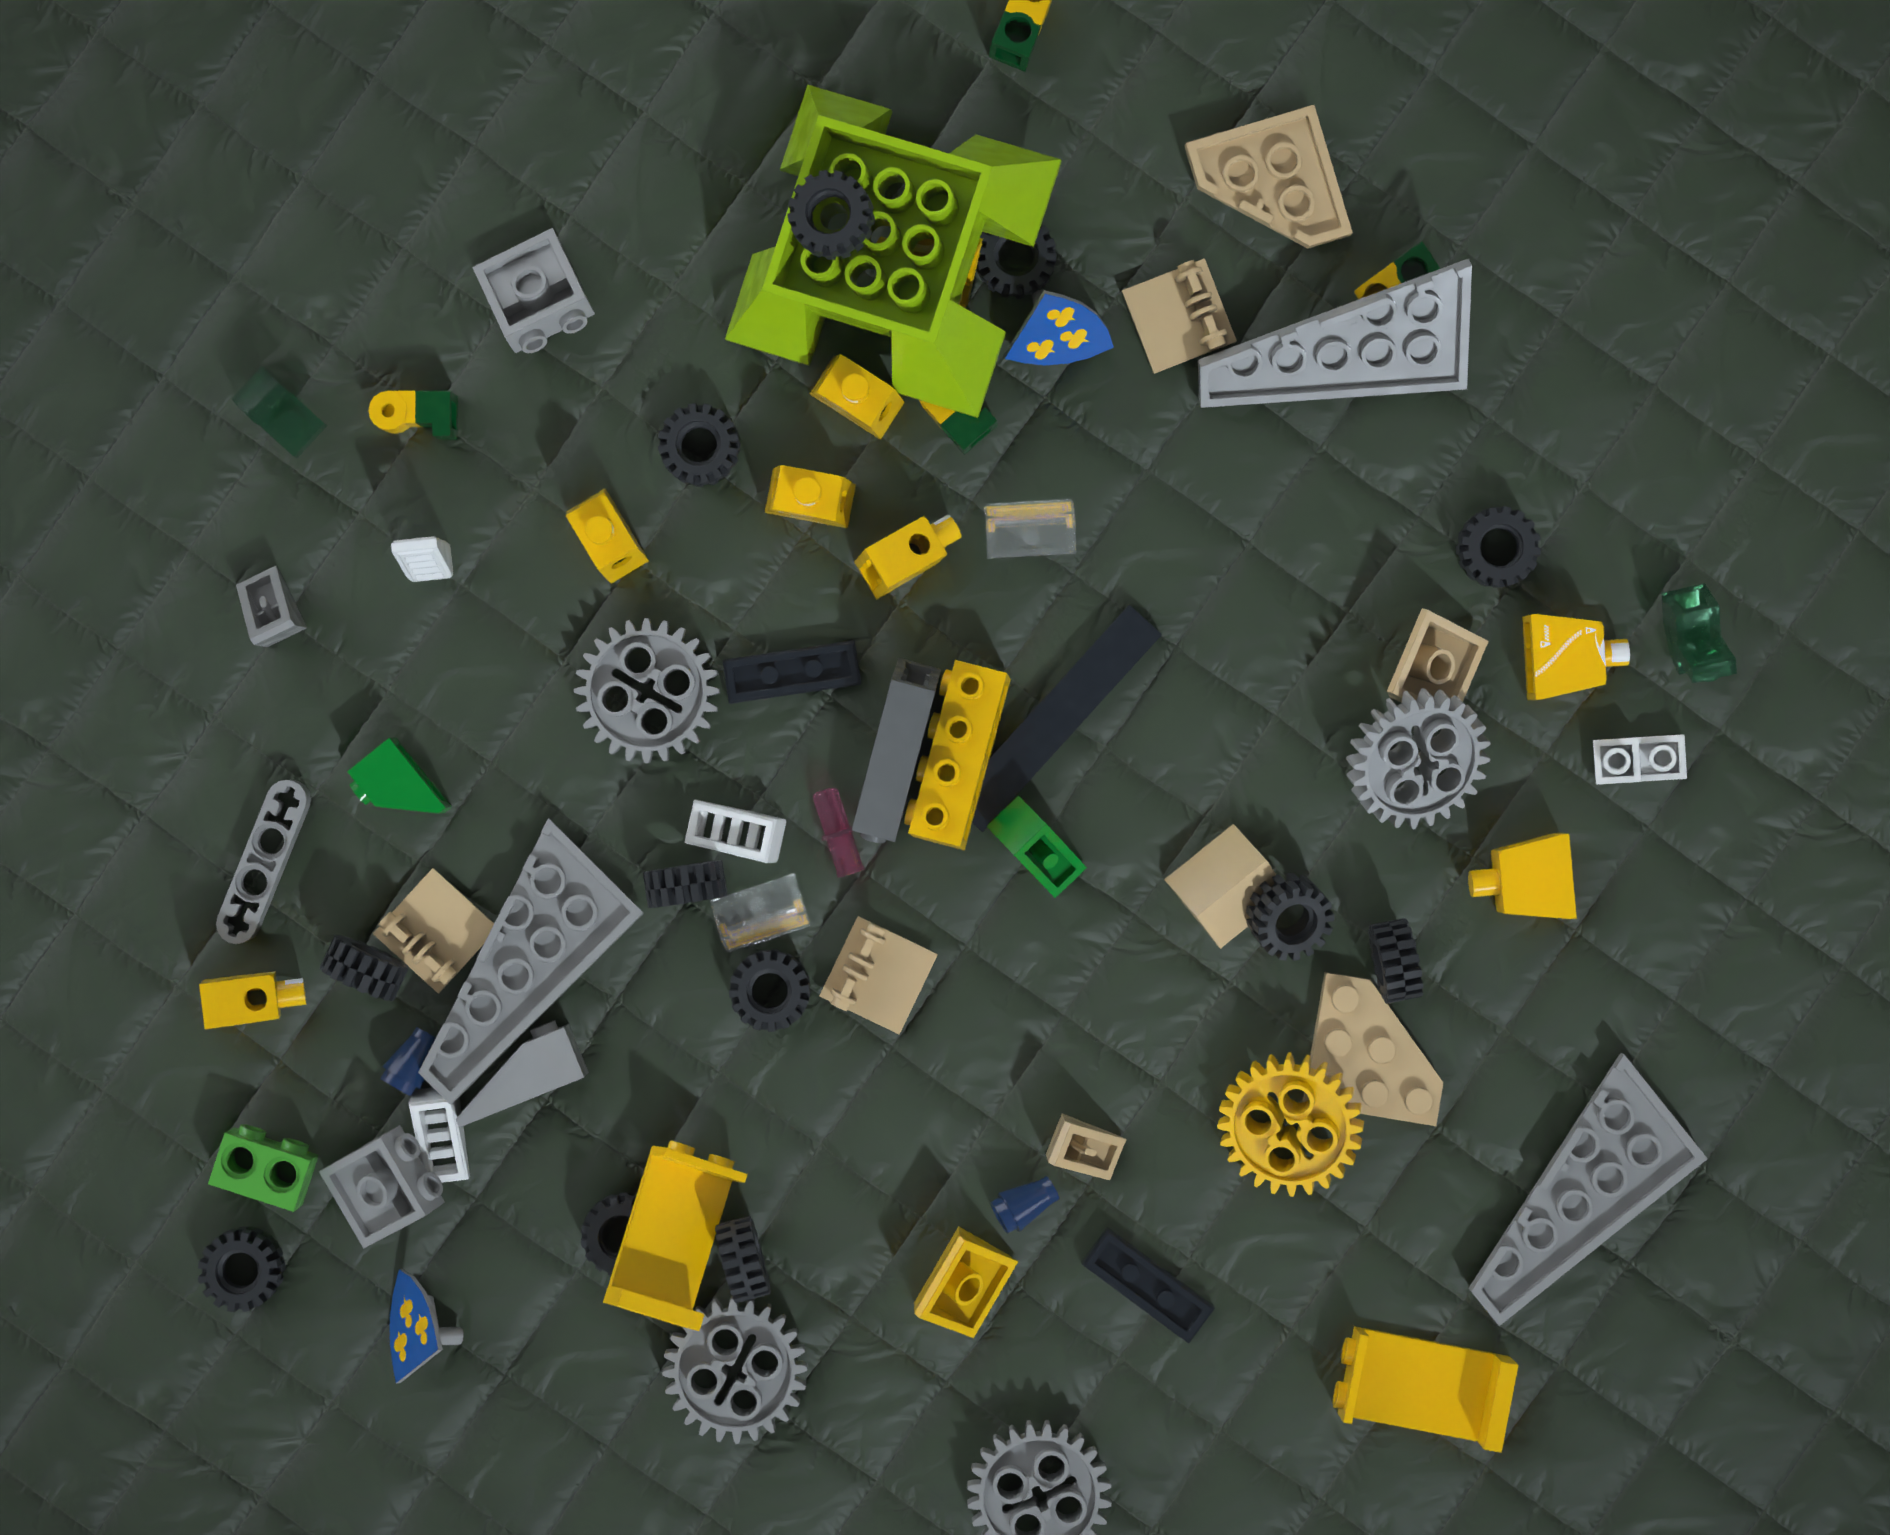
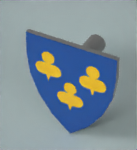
(1059, 332)
(415, 1327)

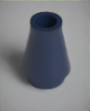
(403, 1066)
(1022, 1204)

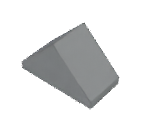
(269, 608)

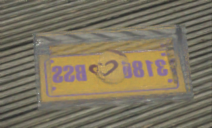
(1030, 528)
(760, 913)

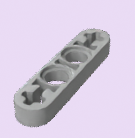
(270, 864)

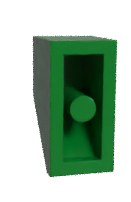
(395, 781)
(1036, 846)

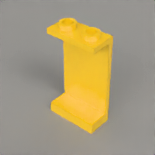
(671, 1234)
(1426, 1386)

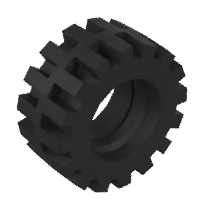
(815, 191)
(1526, 551)
(594, 1225)
(742, 1259)

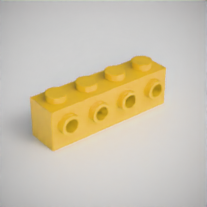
(958, 754)

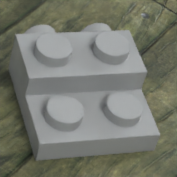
(534, 292)
(383, 1186)

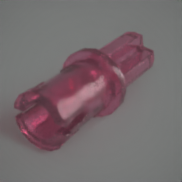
(837, 832)

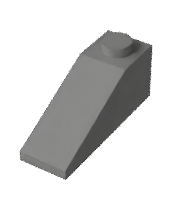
(535, 1068)

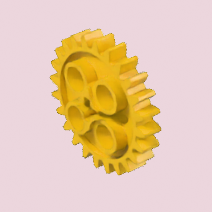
(1325, 1108)

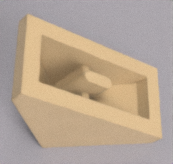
(1084, 1148)

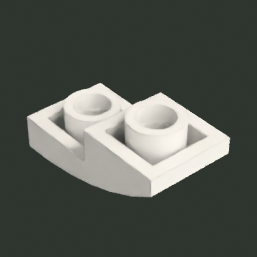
(1640, 759)

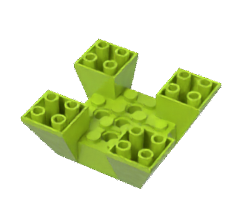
(951, 197)

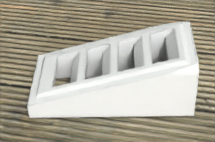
(424, 558)
(772, 836)
(430, 1099)

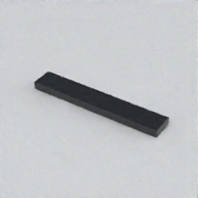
(1063, 712)

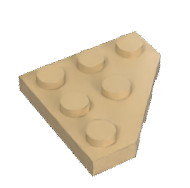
(1275, 175)
(1373, 1053)

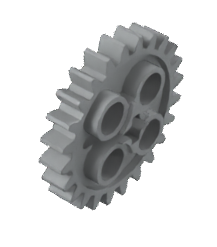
(627, 726)
(1456, 747)
(770, 1387)
(1022, 1457)

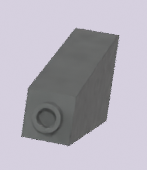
(895, 751)

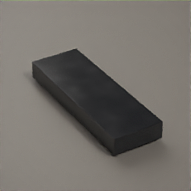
(791, 672)
(1148, 1285)

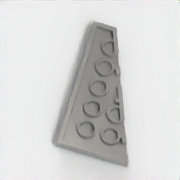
(1375, 346)
(540, 944)
(1602, 1176)

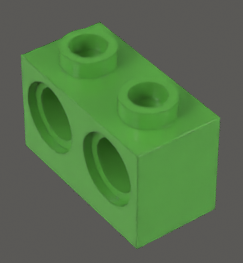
(262, 1179)

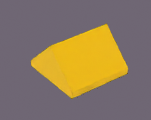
(964, 1284)

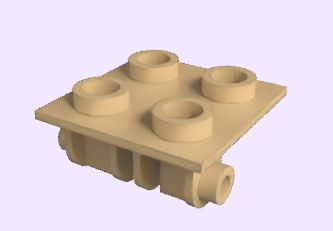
(1179, 315)
(435, 930)
(878, 975)

